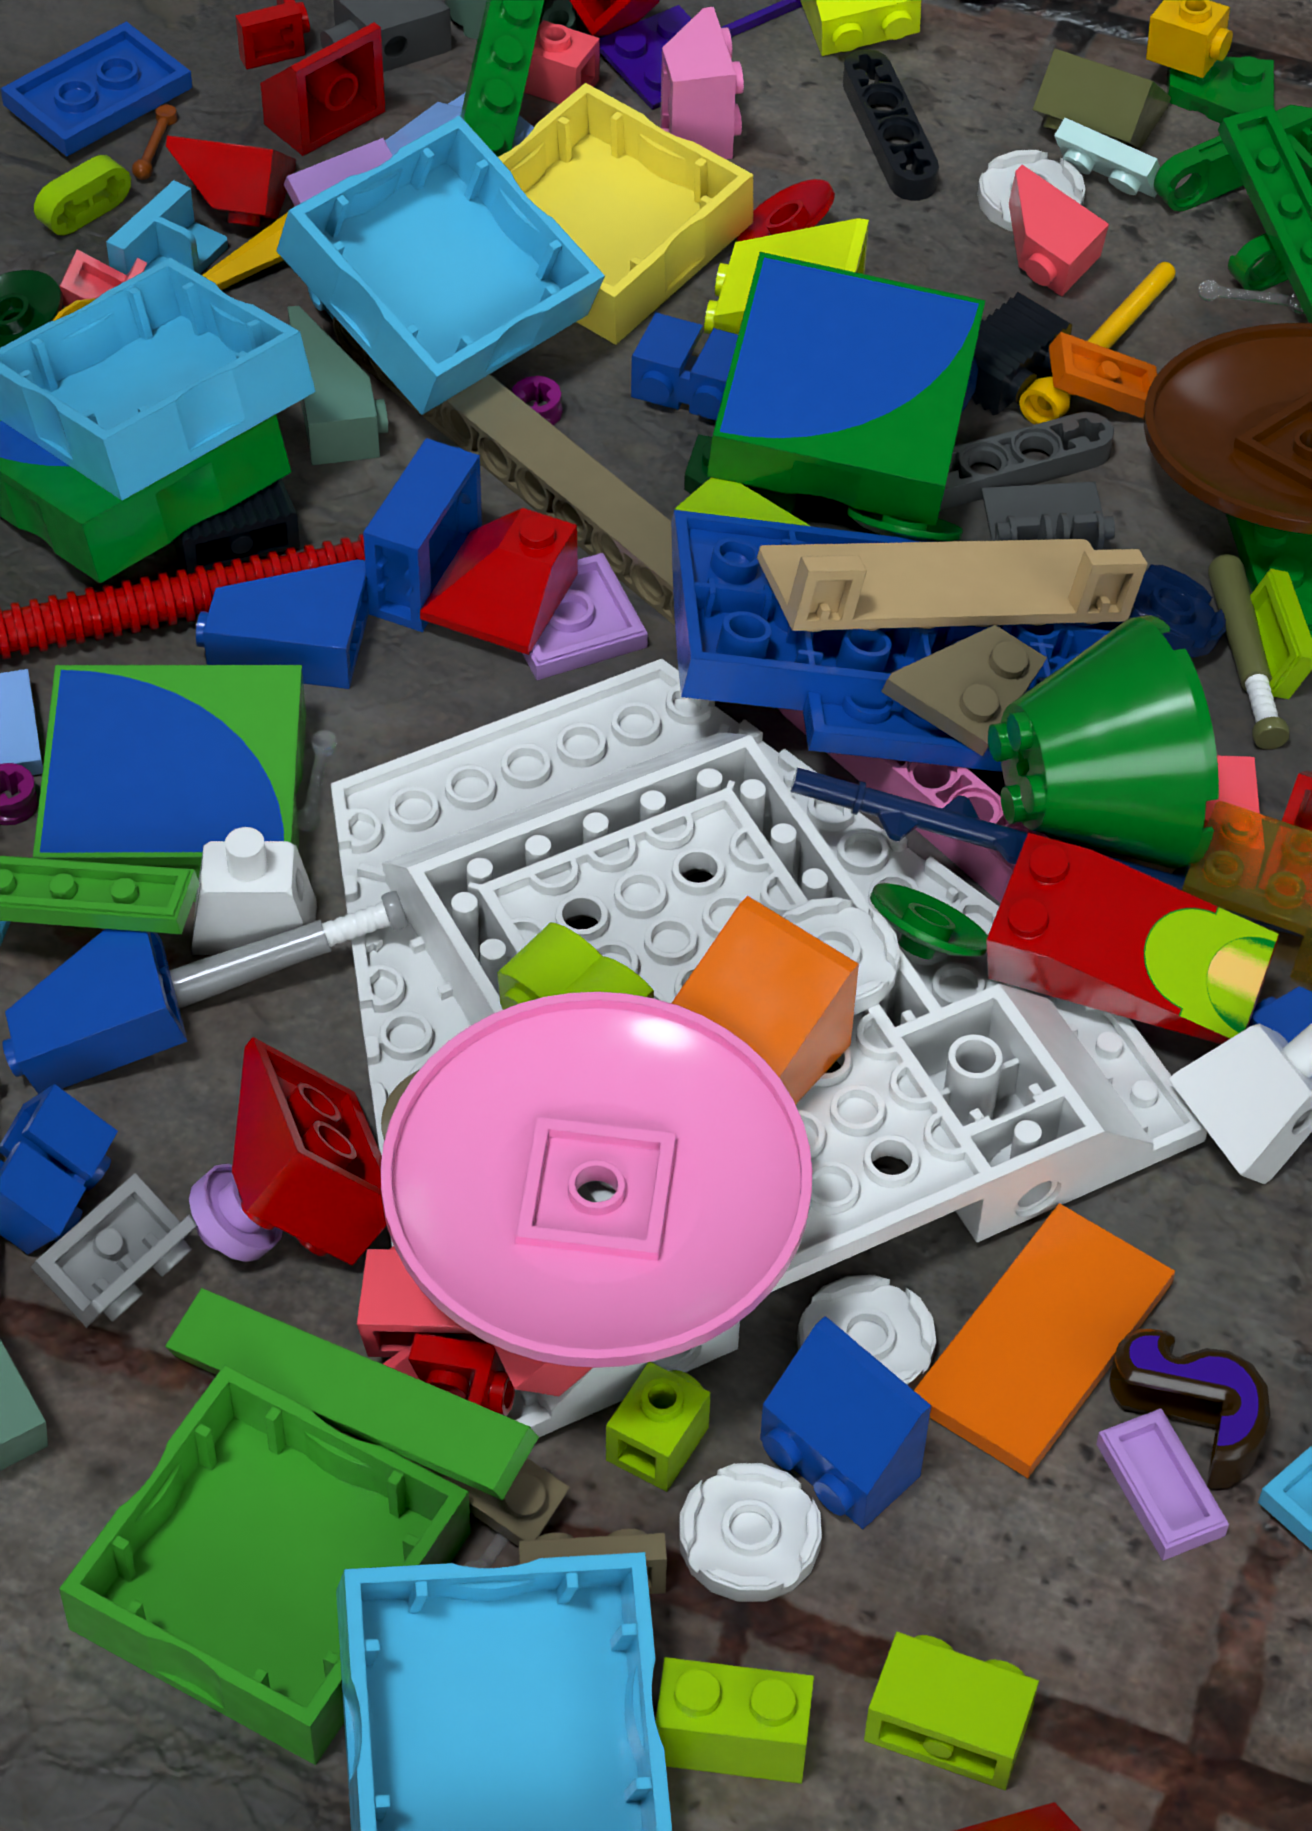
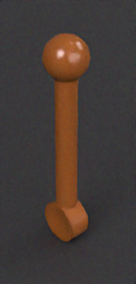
(165, 116)

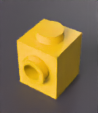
(1189, 35)

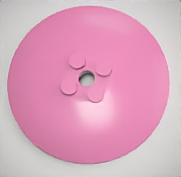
(581, 1092)

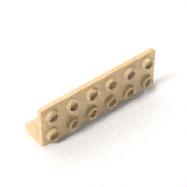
(951, 583)

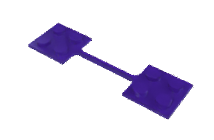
(638, 48)

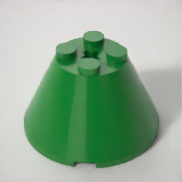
(1114, 750)

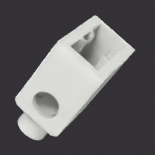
(249, 892)
(1253, 1097)

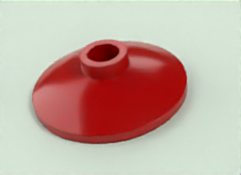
(791, 209)

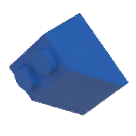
(845, 1425)

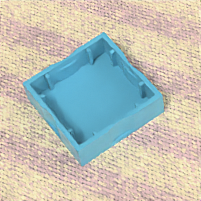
(439, 264)
(150, 377)
(502, 1697)

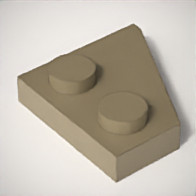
(967, 684)

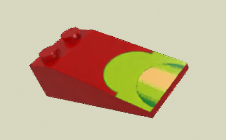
(1126, 943)

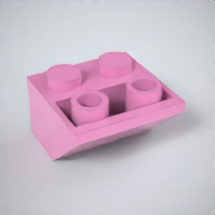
(702, 85)

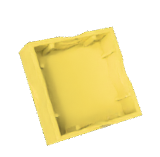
(631, 200)

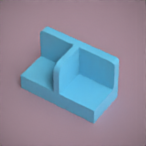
(164, 231)

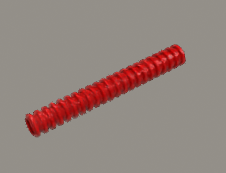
(150, 601)

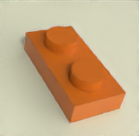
(1100, 374)

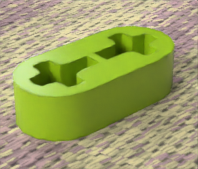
(82, 195)

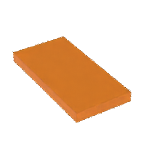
(1043, 1339)

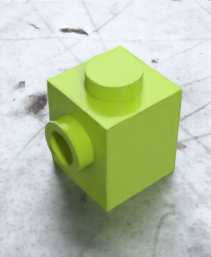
(658, 1425)

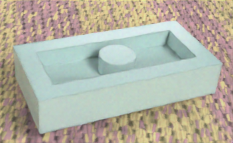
(1090, 150)

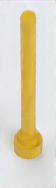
(1045, 402)

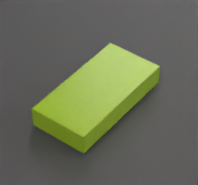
(1283, 632)

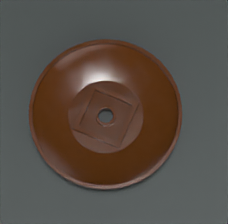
(1238, 423)

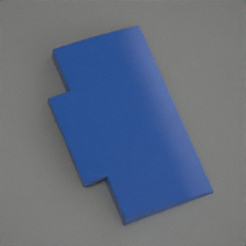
(743, 651)

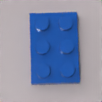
(96, 88)

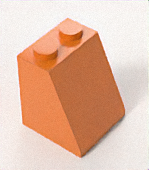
(777, 993)

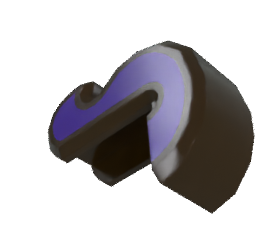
(1197, 1388)

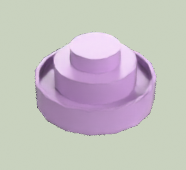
(222, 1222)

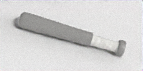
(255, 960)

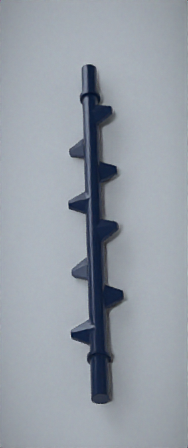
(955, 820)

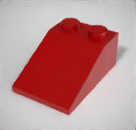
(306, 1156)

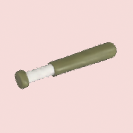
(1245, 641)

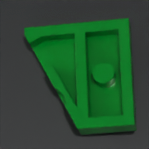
(1226, 88)

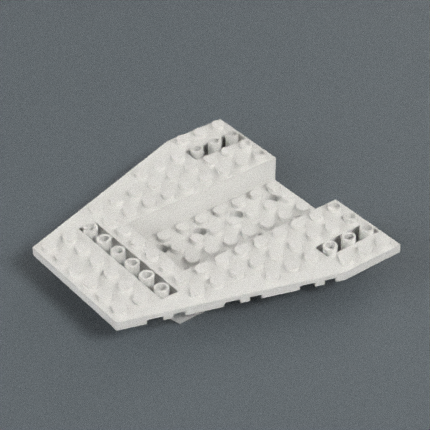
(602, 816)

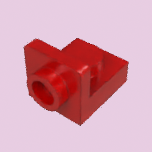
(272, 33)
(463, 1370)

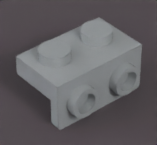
(112, 1249)

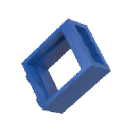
(420, 530)

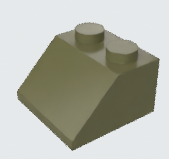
(1100, 99)

